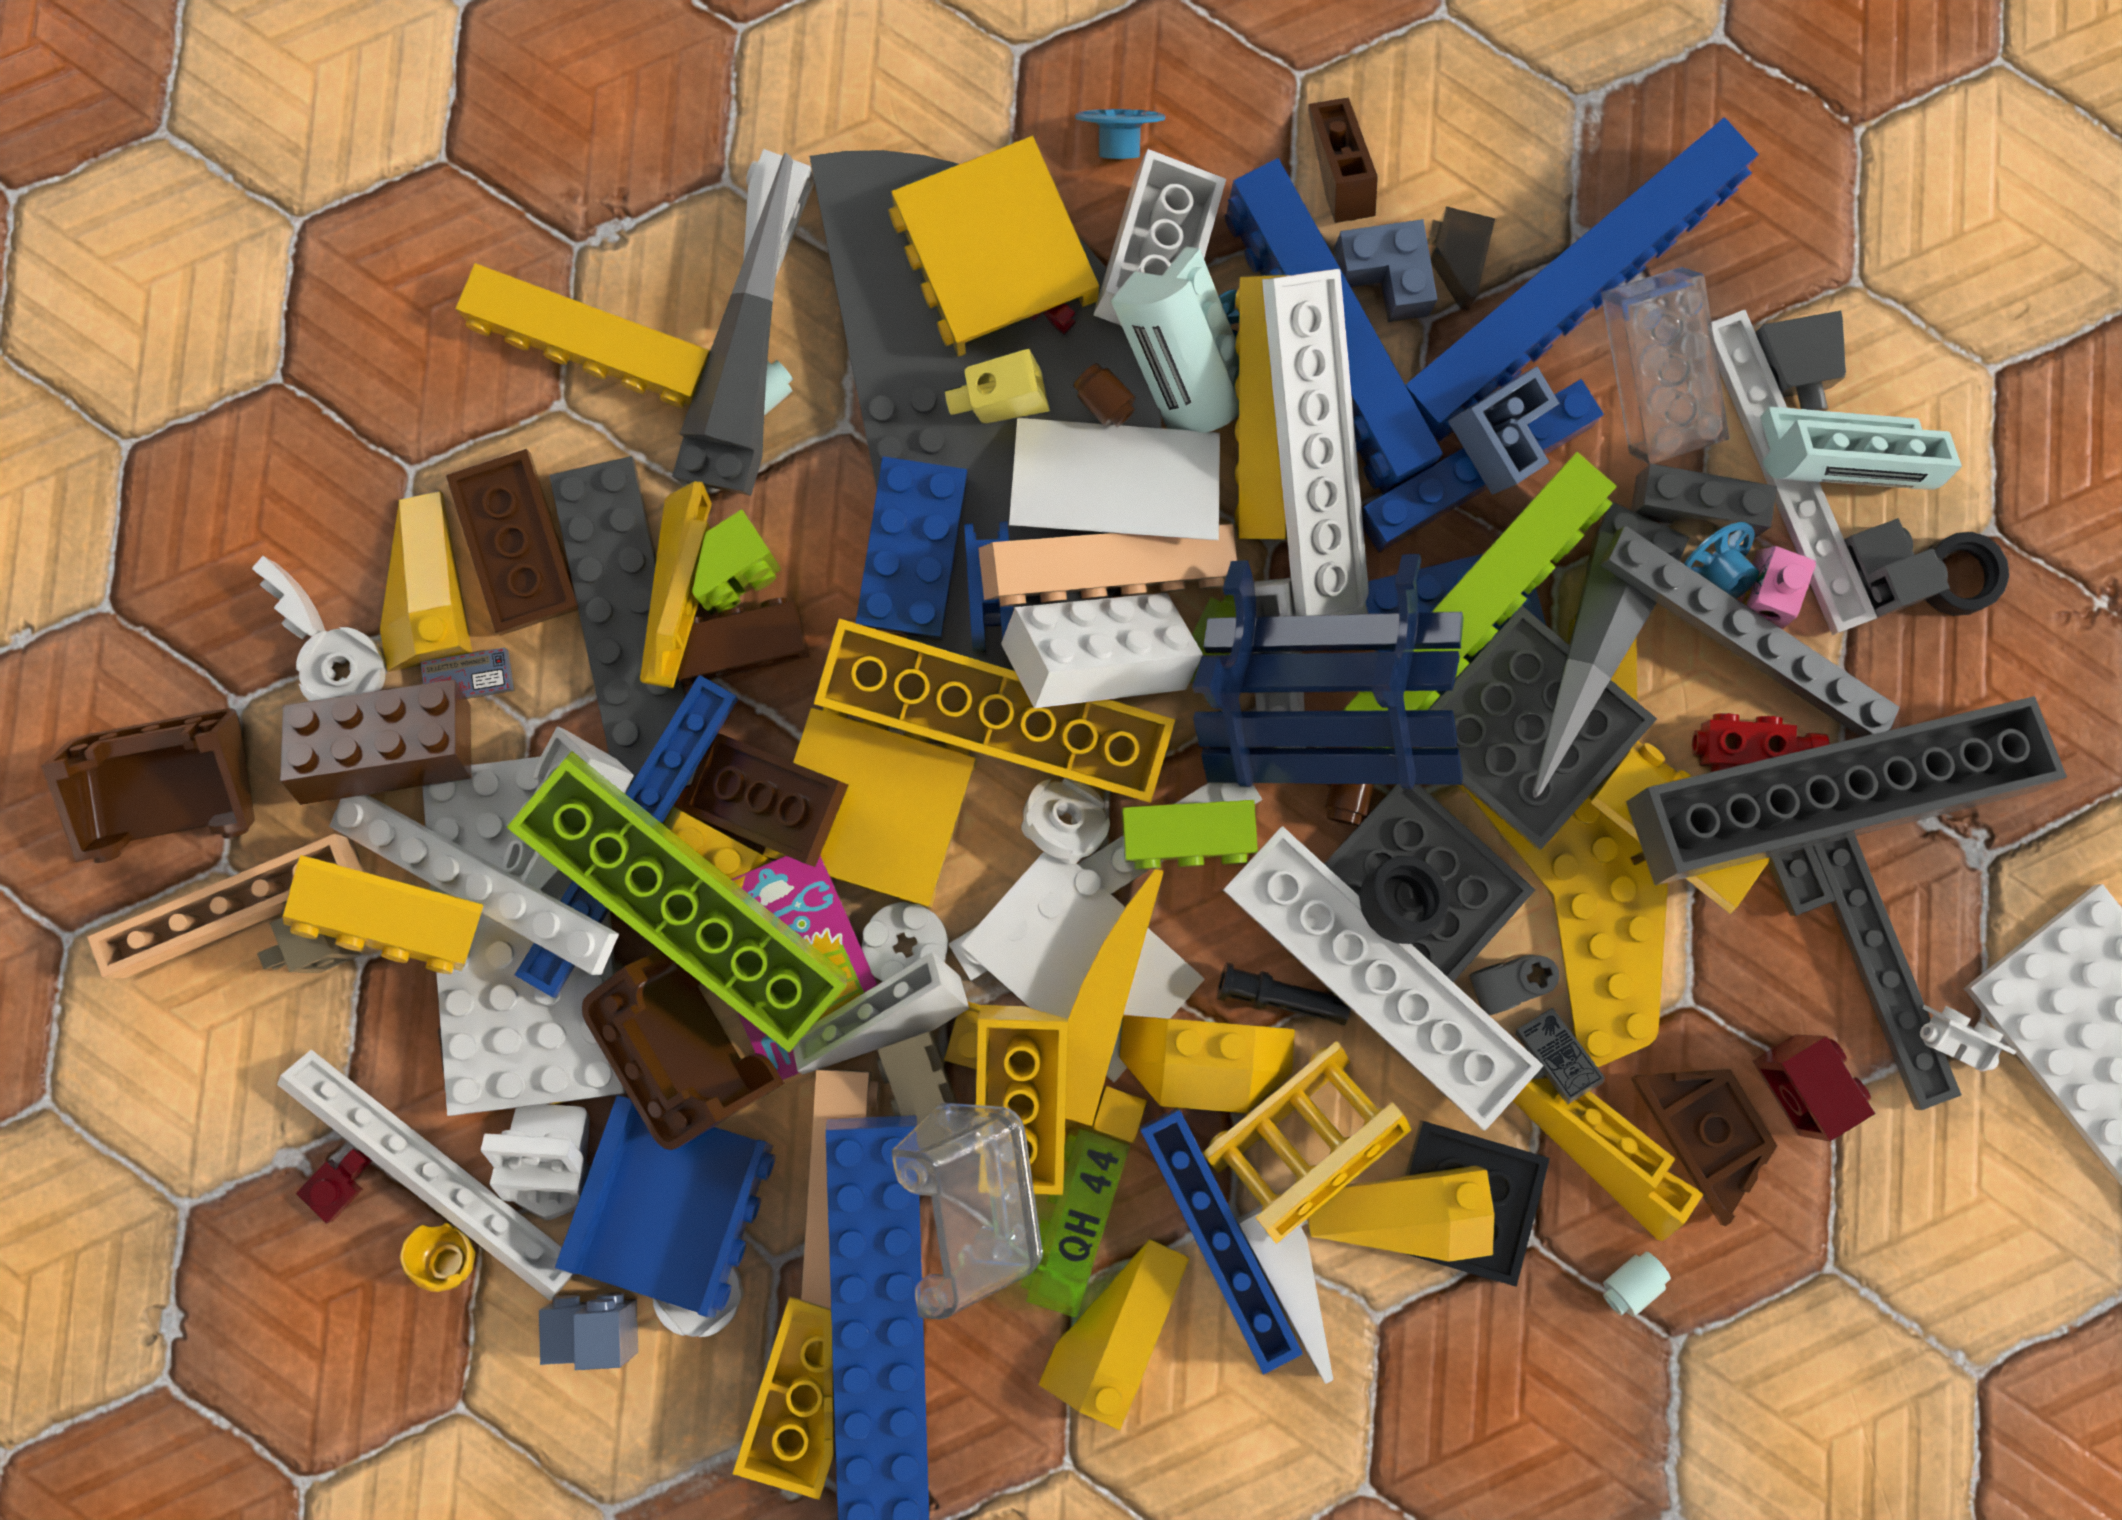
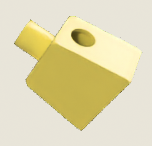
(1014, 387)

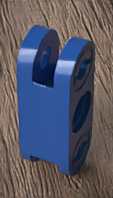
(983, 611)

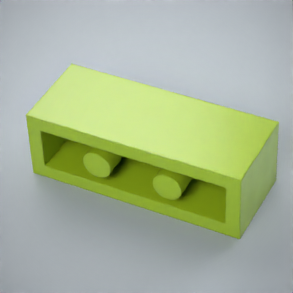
(1189, 833)

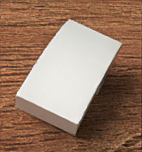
(294, 603)

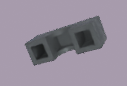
(1677, 493)

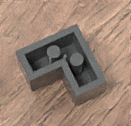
(1892, 571)

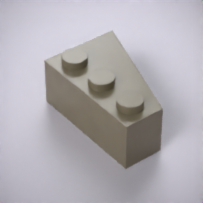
(916, 1075)

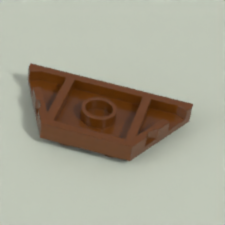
(1711, 1132)

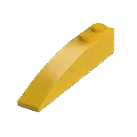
(1102, 1002)

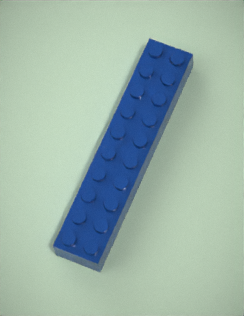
(1573, 282)
(876, 1324)

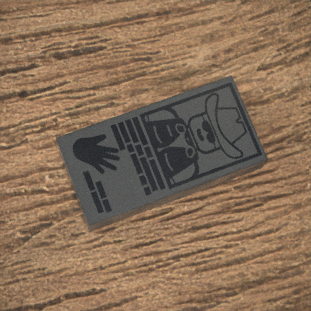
(1563, 1057)

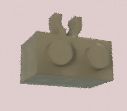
(303, 953)

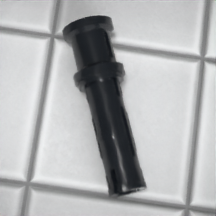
(1264, 991)

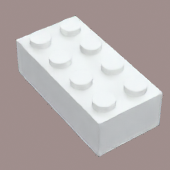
(1164, 213)
(1100, 649)

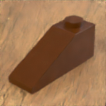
(1343, 160)

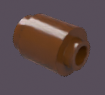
(1105, 395)
(1348, 802)

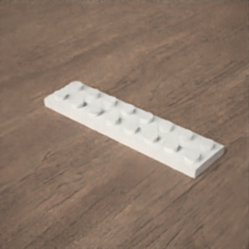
(1316, 442)
(1383, 981)

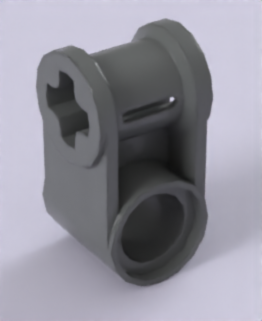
(1506, 983)

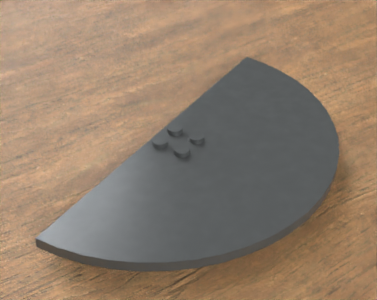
(906, 366)

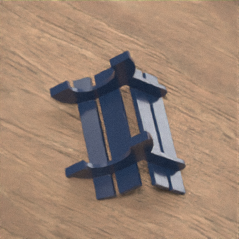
(1384, 673)

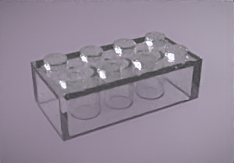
(1666, 365)

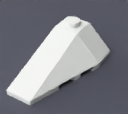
(520, 857)

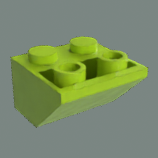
(732, 564)

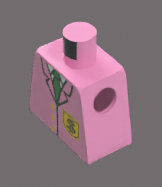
(1780, 584)

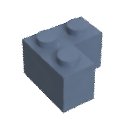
(1397, 259)
(1498, 431)
(590, 1332)

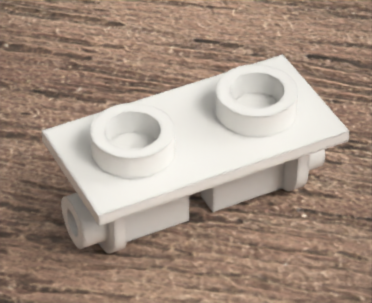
(1979, 1044)

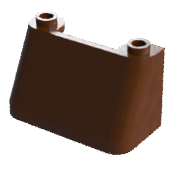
(151, 782)
(672, 1051)

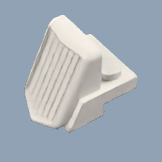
(541, 1159)

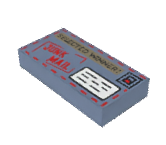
(476, 673)

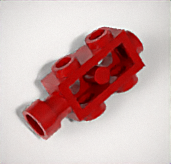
(1751, 742)

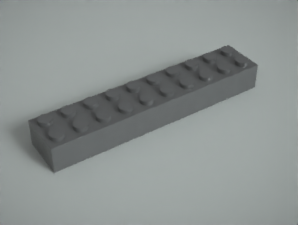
(1843, 790)

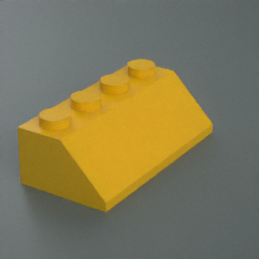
(1643, 768)
(380, 915)
(1026, 1071)

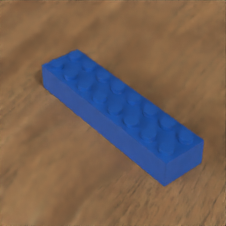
(1286, 241)

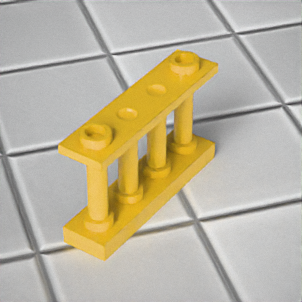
(1313, 1183)

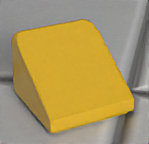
(1119, 1114)

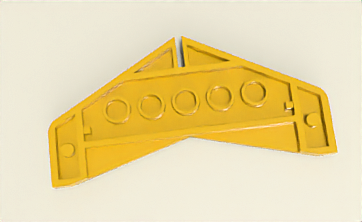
(1607, 927)

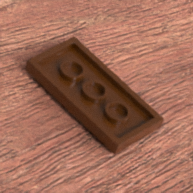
(512, 542)
(765, 798)

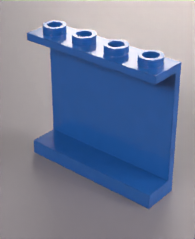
(666, 1216)

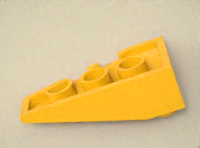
(423, 593)
(1423, 1215)
(1109, 1347)
(792, 1416)

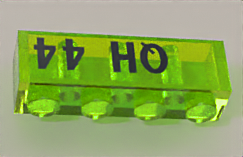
(1076, 1221)

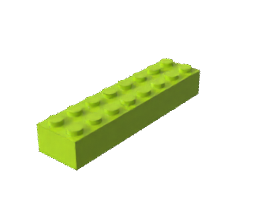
(1515, 564)
(679, 901)

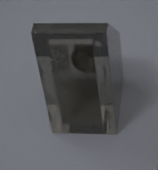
(1460, 251)

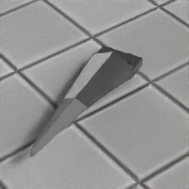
(727, 410)
(1603, 632)

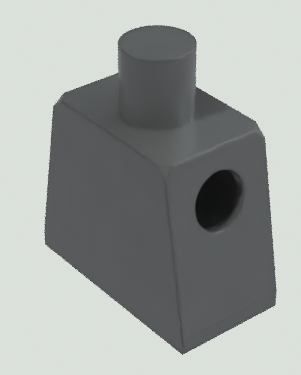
(1806, 356)

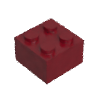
(1815, 1086)

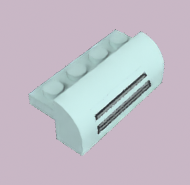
(1182, 343)
(1856, 449)

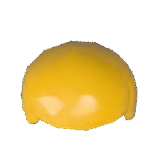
(437, 1257)

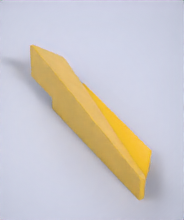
(672, 598)
(1614, 1155)

